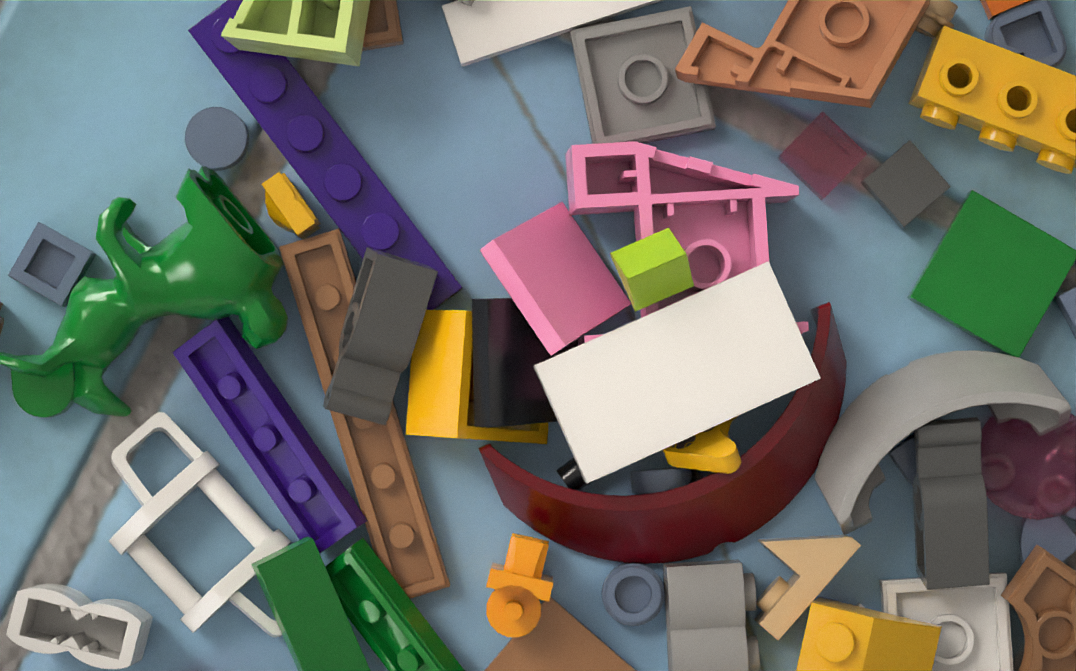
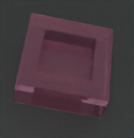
(822, 156)

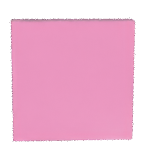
(555, 277)

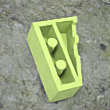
(301, 29)

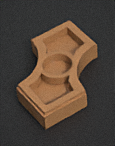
(1046, 605)

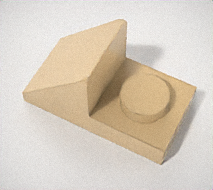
(814, 565)

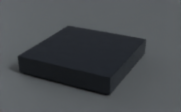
(503, 366)

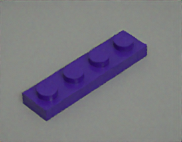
(269, 434)

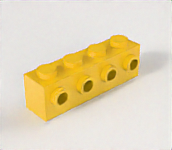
(1000, 96)

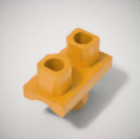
(519, 587)

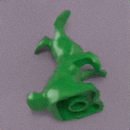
(202, 270)

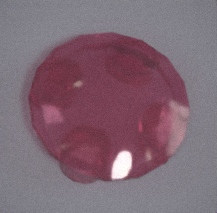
(1027, 471)

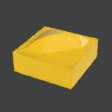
(288, 207)

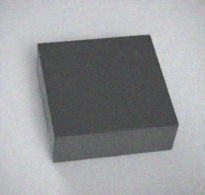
(905, 184)

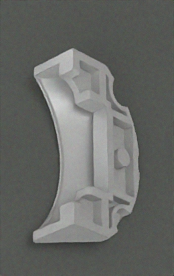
(916, 396)

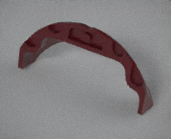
(701, 514)

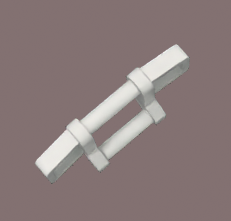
(200, 473)

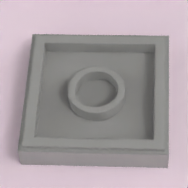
(633, 82)

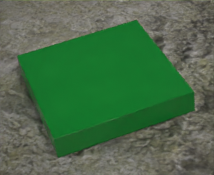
(993, 275)

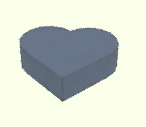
(1029, 31)

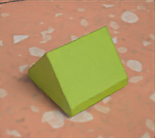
(653, 269)

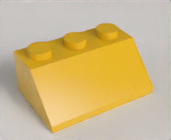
(865, 639)

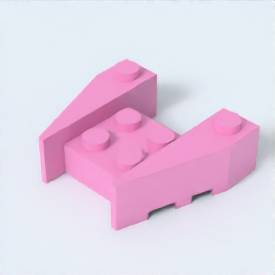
(707, 207)

